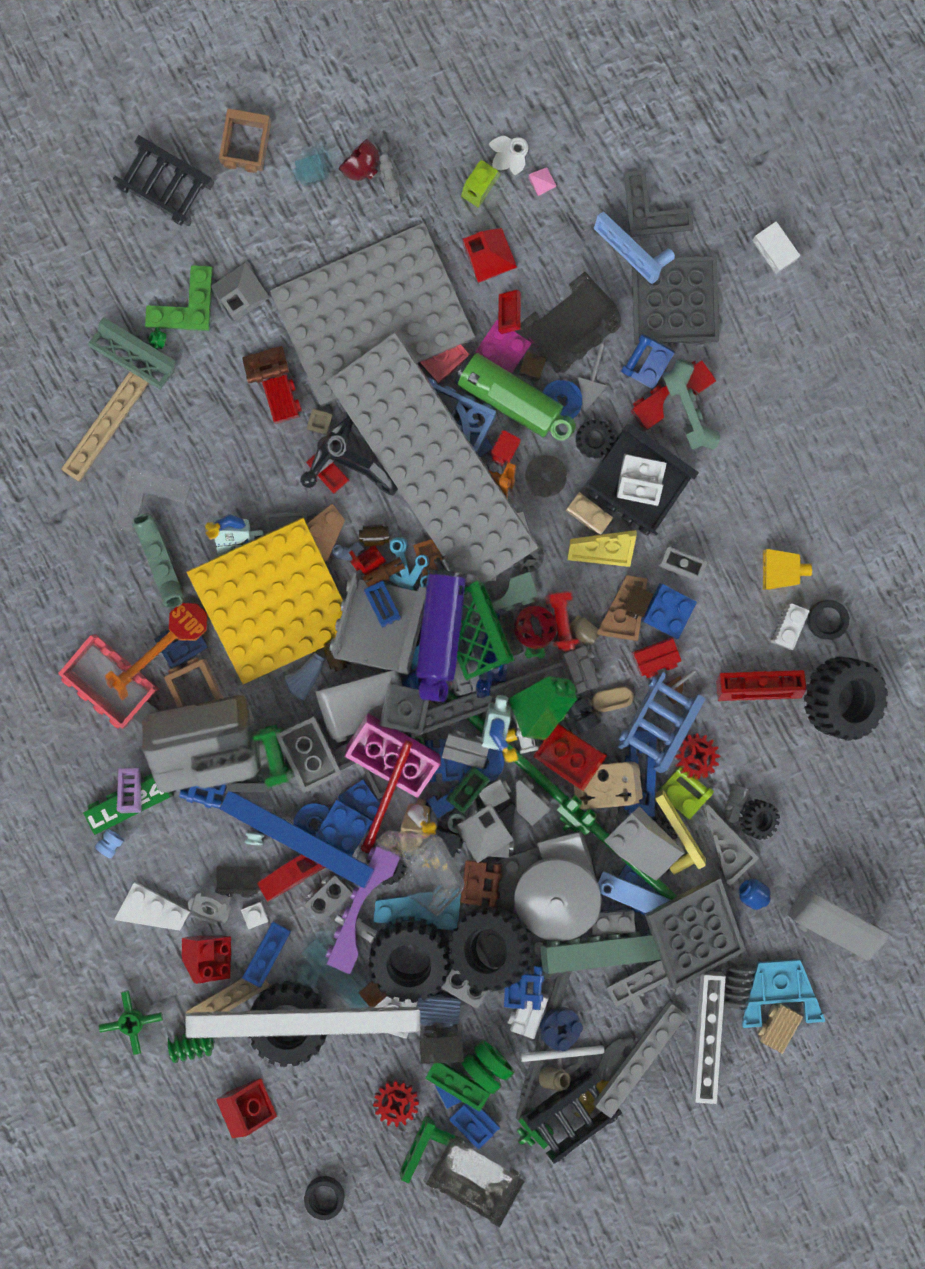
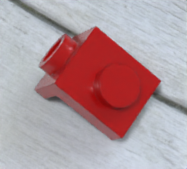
(367, 560)

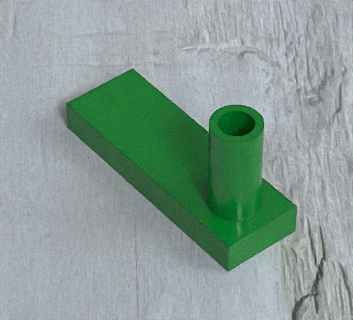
(458, 1085)
(426, 1131)

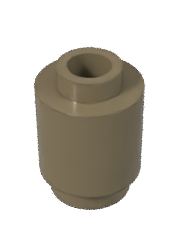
(583, 630)
(554, 1079)

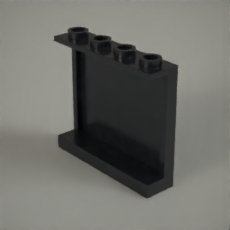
(605, 479)

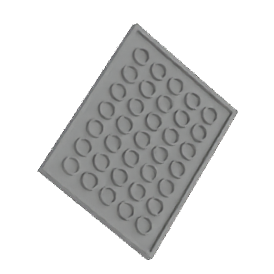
(367, 298)

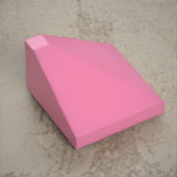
(542, 181)

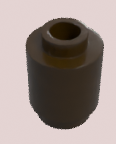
(374, 535)
(332, 662)

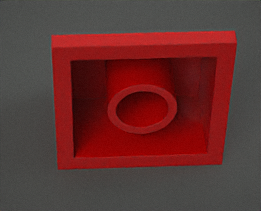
(246, 1108)

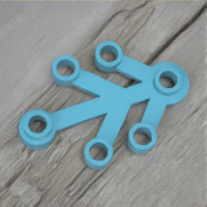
(407, 580)

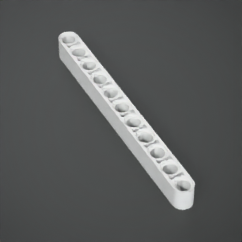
(302, 1022)

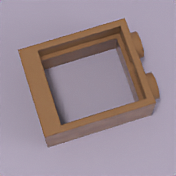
(247, 119)
(192, 664)

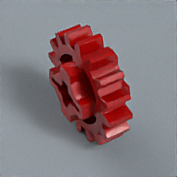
(700, 764)
(388, 1107)

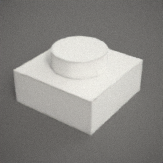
(254, 915)

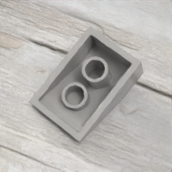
(309, 753)
(644, 844)

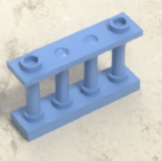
(682, 723)

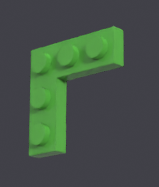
(198, 312)

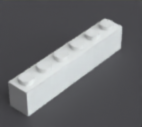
(708, 1037)

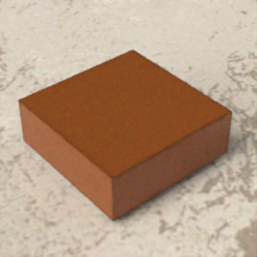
(372, 994)

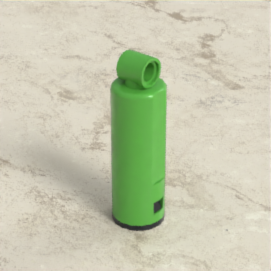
(513, 397)

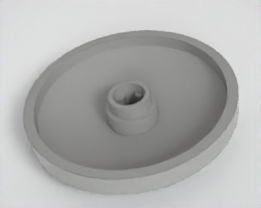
(557, 899)

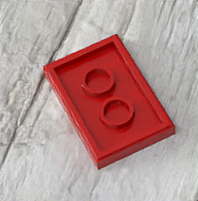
(570, 757)

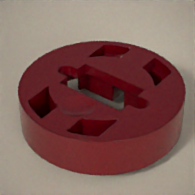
(526, 634)

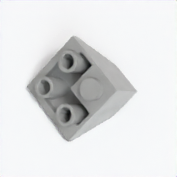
(240, 291)
(528, 803)
(484, 833)

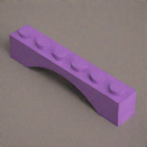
(346, 949)

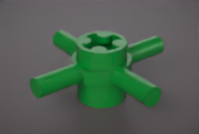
(135, 1015)

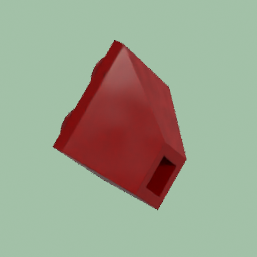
(489, 254)
(207, 957)

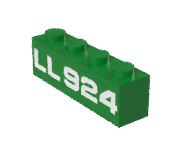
(106, 815)

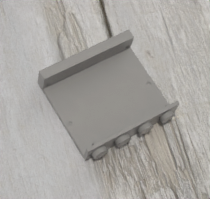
(364, 640)

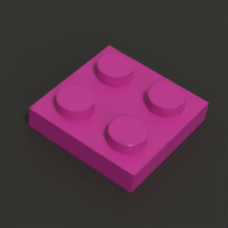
(504, 349)

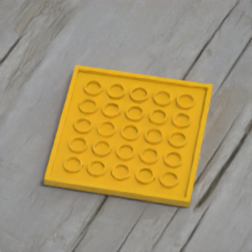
(270, 600)

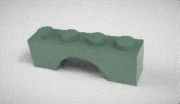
(520, 590)

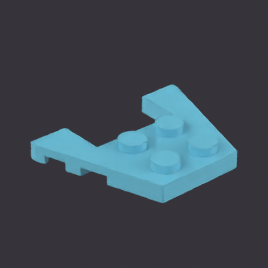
(780, 983)

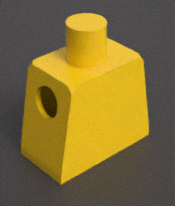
(783, 569)

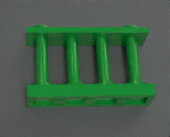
(279, 771)

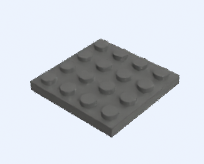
(679, 304)
(695, 932)

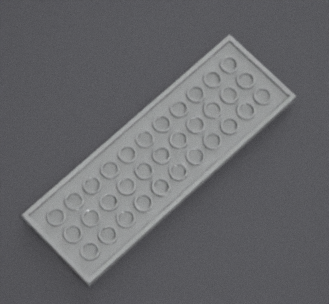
(432, 462)

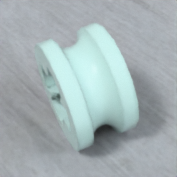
(254, 838)

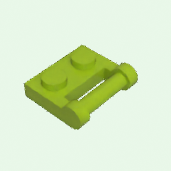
(681, 797)

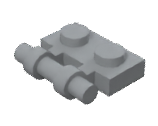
(387, 173)

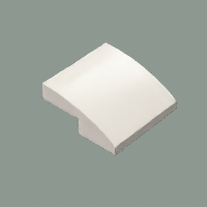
(641, 479)

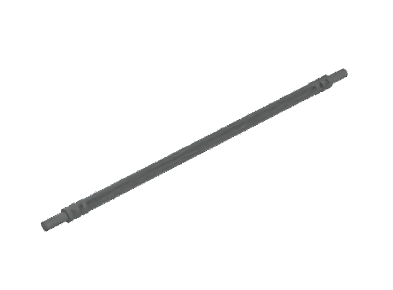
(562, 980)

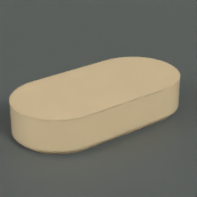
(612, 699)

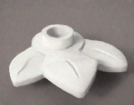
(507, 156)

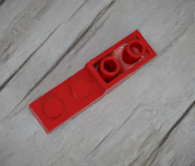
(288, 876)

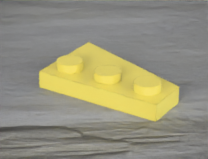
(604, 549)

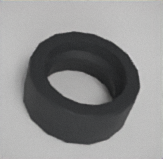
(844, 621)
(319, 1213)

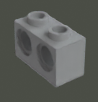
(332, 900)
(462, 990)

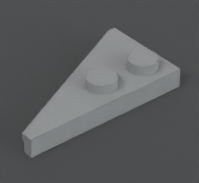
(732, 851)

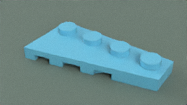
(396, 907)

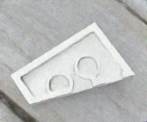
(151, 909)

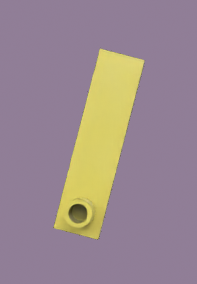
(694, 854)

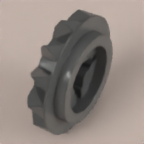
(531, 565)

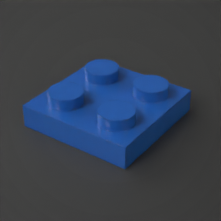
(668, 611)
(343, 827)

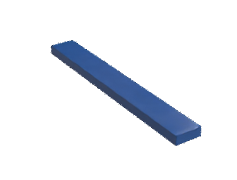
(297, 839)

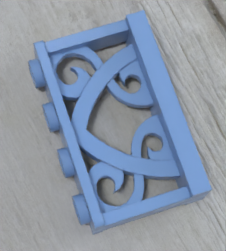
(467, 418)

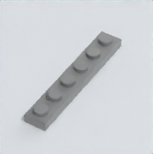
(639, 1059)

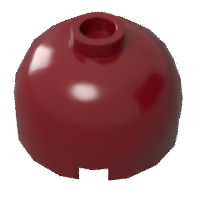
(361, 162)

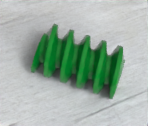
(189, 1048)

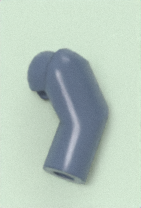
(342, 552)

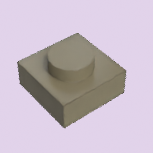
(319, 422)

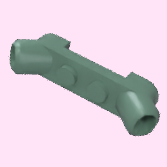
(676, 383)
(159, 560)

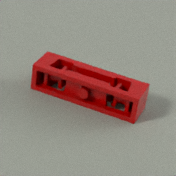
(761, 685)

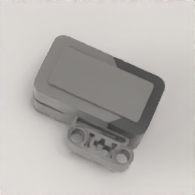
(202, 744)

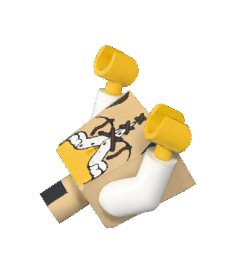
(418, 818)

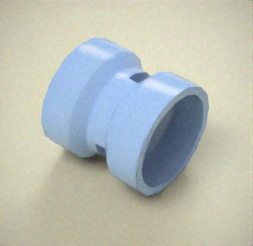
(109, 843)

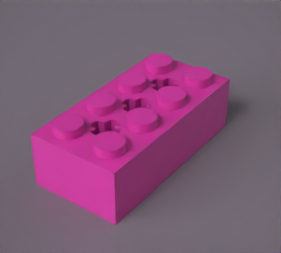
(390, 741)

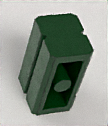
(467, 789)

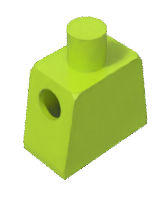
(480, 182)

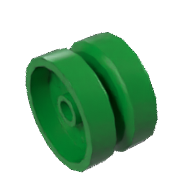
(487, 1066)

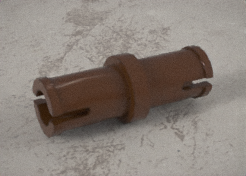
(383, 572)

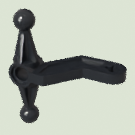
(325, 456)

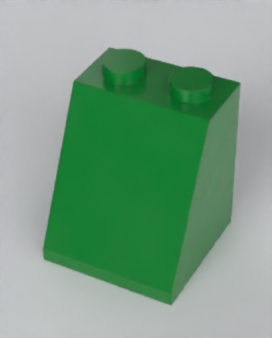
(543, 706)

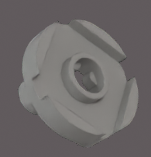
(209, 906)

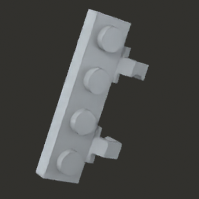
(634, 986)

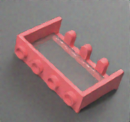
(87, 672)

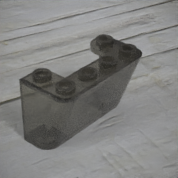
(573, 325)

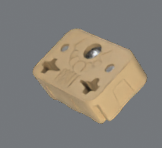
(608, 790)

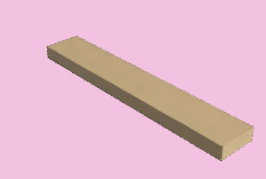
(104, 426)

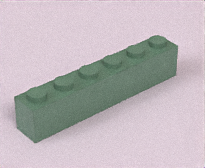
(598, 952)

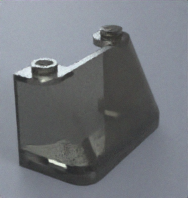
(474, 1180)

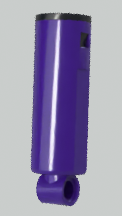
(440, 633)

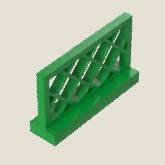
(492, 628)

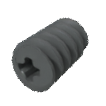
(739, 985)

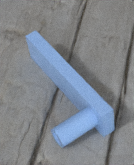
(630, 250)
(629, 893)

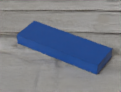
(266, 954)

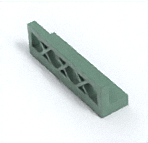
(136, 348)

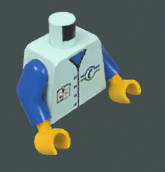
(230, 533)
(496, 728)

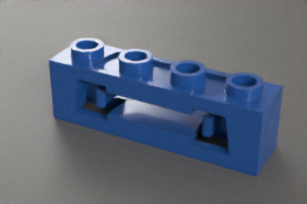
(650, 773)

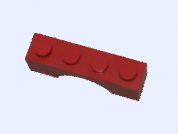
(650, 411)

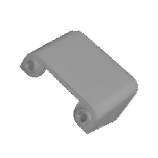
(349, 703)

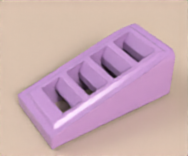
(121, 799)

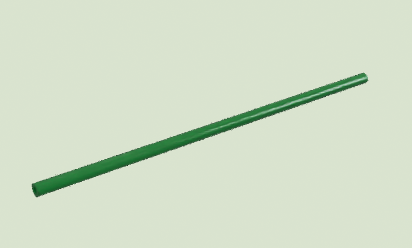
(559, 796)

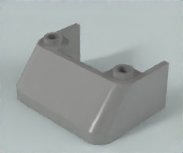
(837, 925)

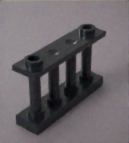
(164, 160)
(553, 1107)

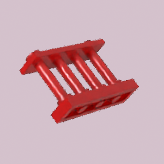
(559, 602)

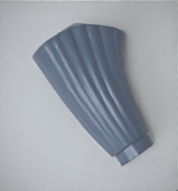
(303, 679)

